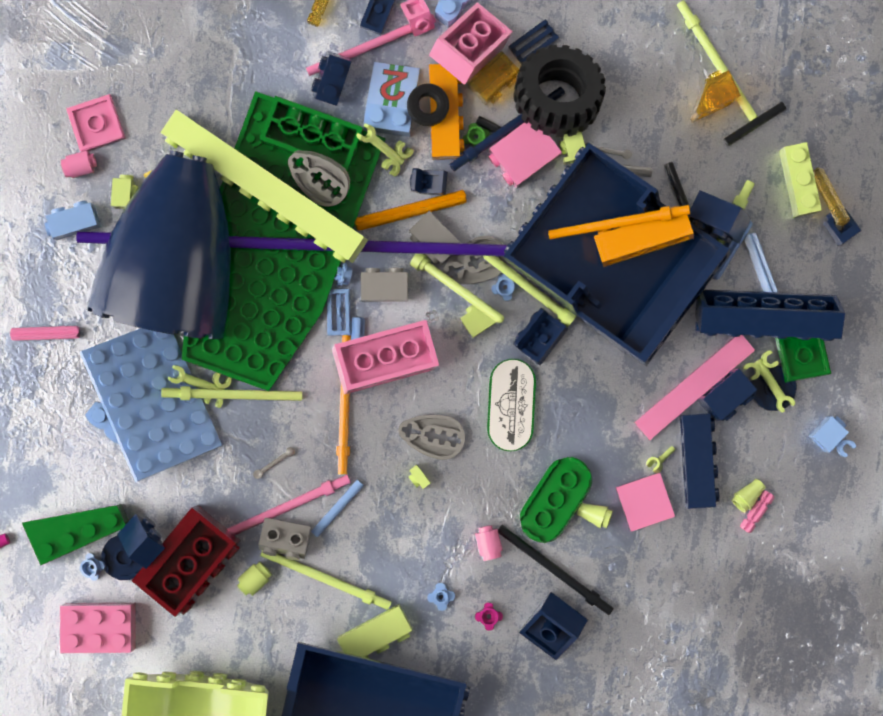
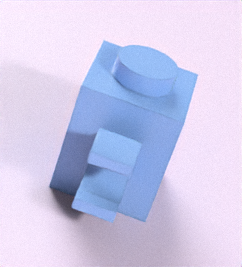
(830, 435)

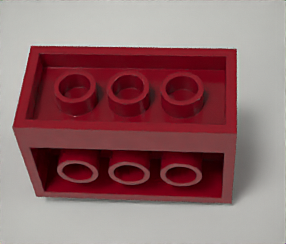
(180, 546)

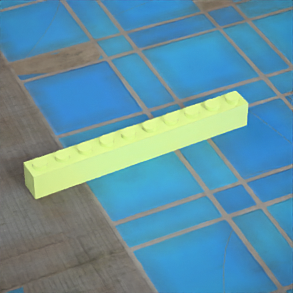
(266, 187)

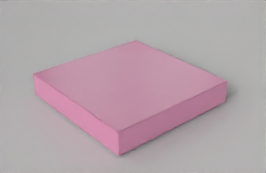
(95, 123)
(645, 501)

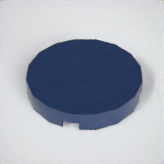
(765, 398)
(117, 561)

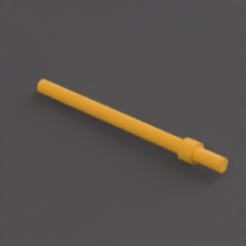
(665, 213)
(343, 450)

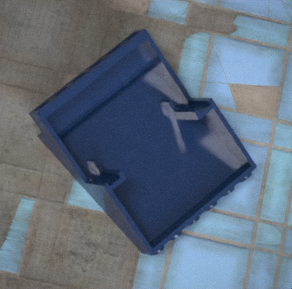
(627, 302)

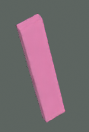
(694, 386)

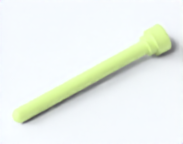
(423, 263)
(564, 315)

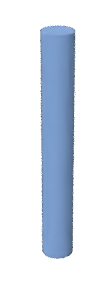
(337, 508)

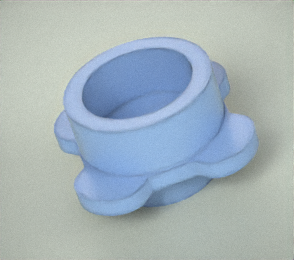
(343, 274)
(505, 293)
(87, 570)
(447, 596)

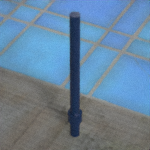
(472, 153)

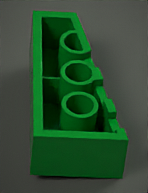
(66, 533)

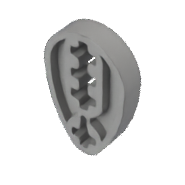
(330, 170)
(470, 275)
(439, 423)

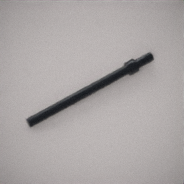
(592, 596)

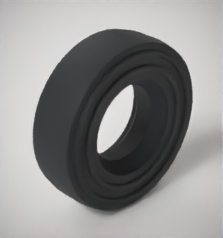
(434, 92)

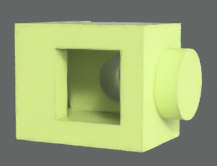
(570, 146)
(122, 191)

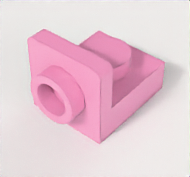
(418, 16)

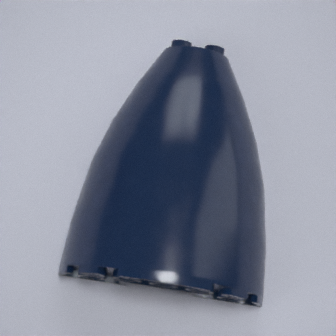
(169, 254)

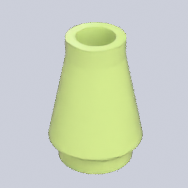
(747, 496)
(595, 514)

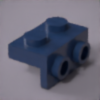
(540, 336)

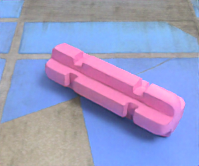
(757, 511)

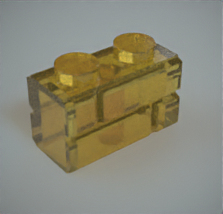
(494, 78)

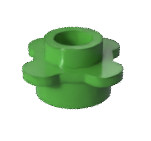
(475, 130)

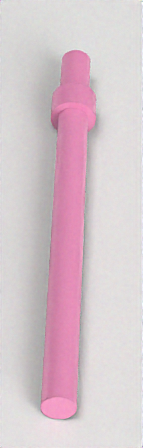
(369, 45)
(327, 488)

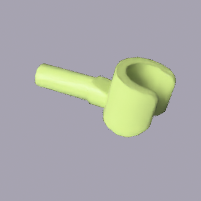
(660, 460)

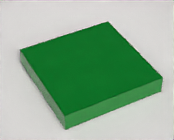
(802, 358)

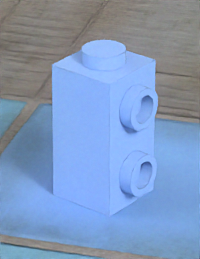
(67, 222)

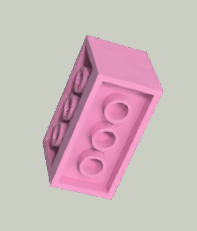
(385, 357)

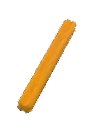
(410, 210)

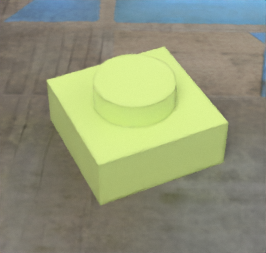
(418, 477)

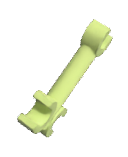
(396, 155)
(761, 367)
(200, 383)

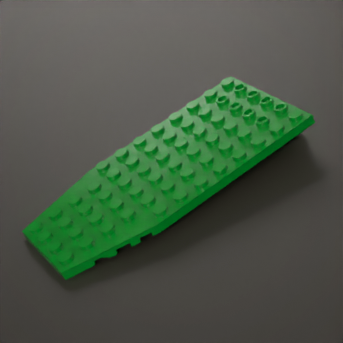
(280, 291)

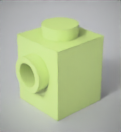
(476, 321)

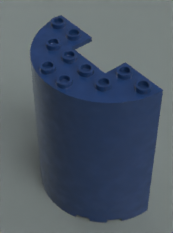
(350, 685)

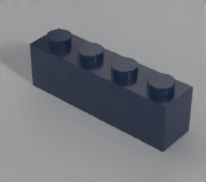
(697, 461)

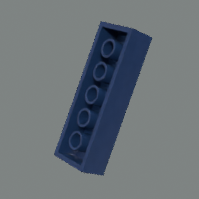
(770, 314)

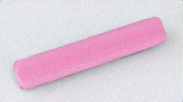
(45, 333)

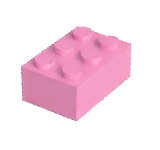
(470, 43)
(98, 627)

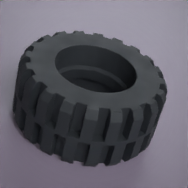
(566, 66)

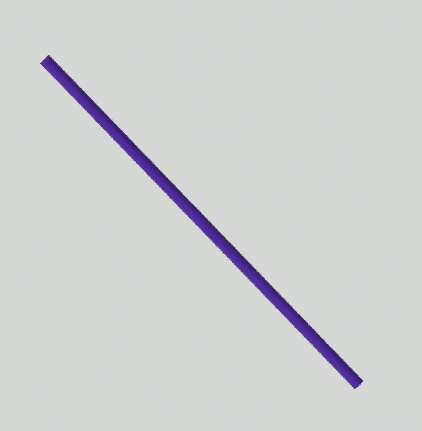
(308, 244)

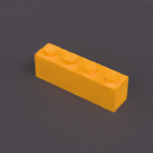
(445, 135)
(641, 238)

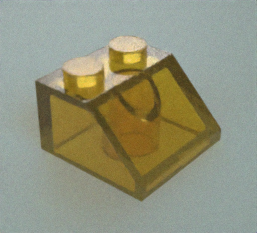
(715, 95)

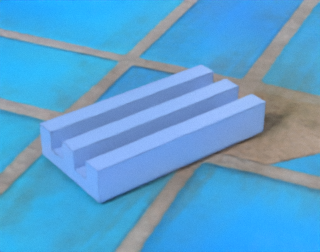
(339, 332)

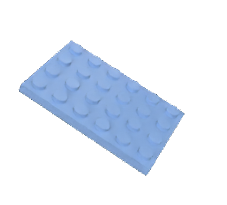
(148, 427)

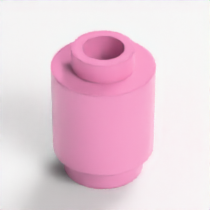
(78, 164)
(489, 543)

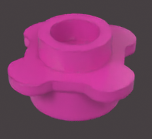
(482, 616)

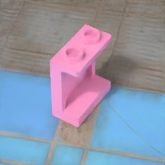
(523, 153)

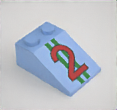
(388, 98)

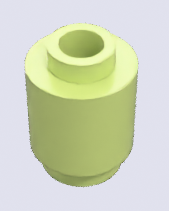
(254, 578)

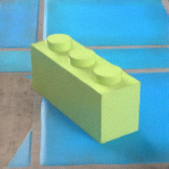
(800, 180)
(376, 633)

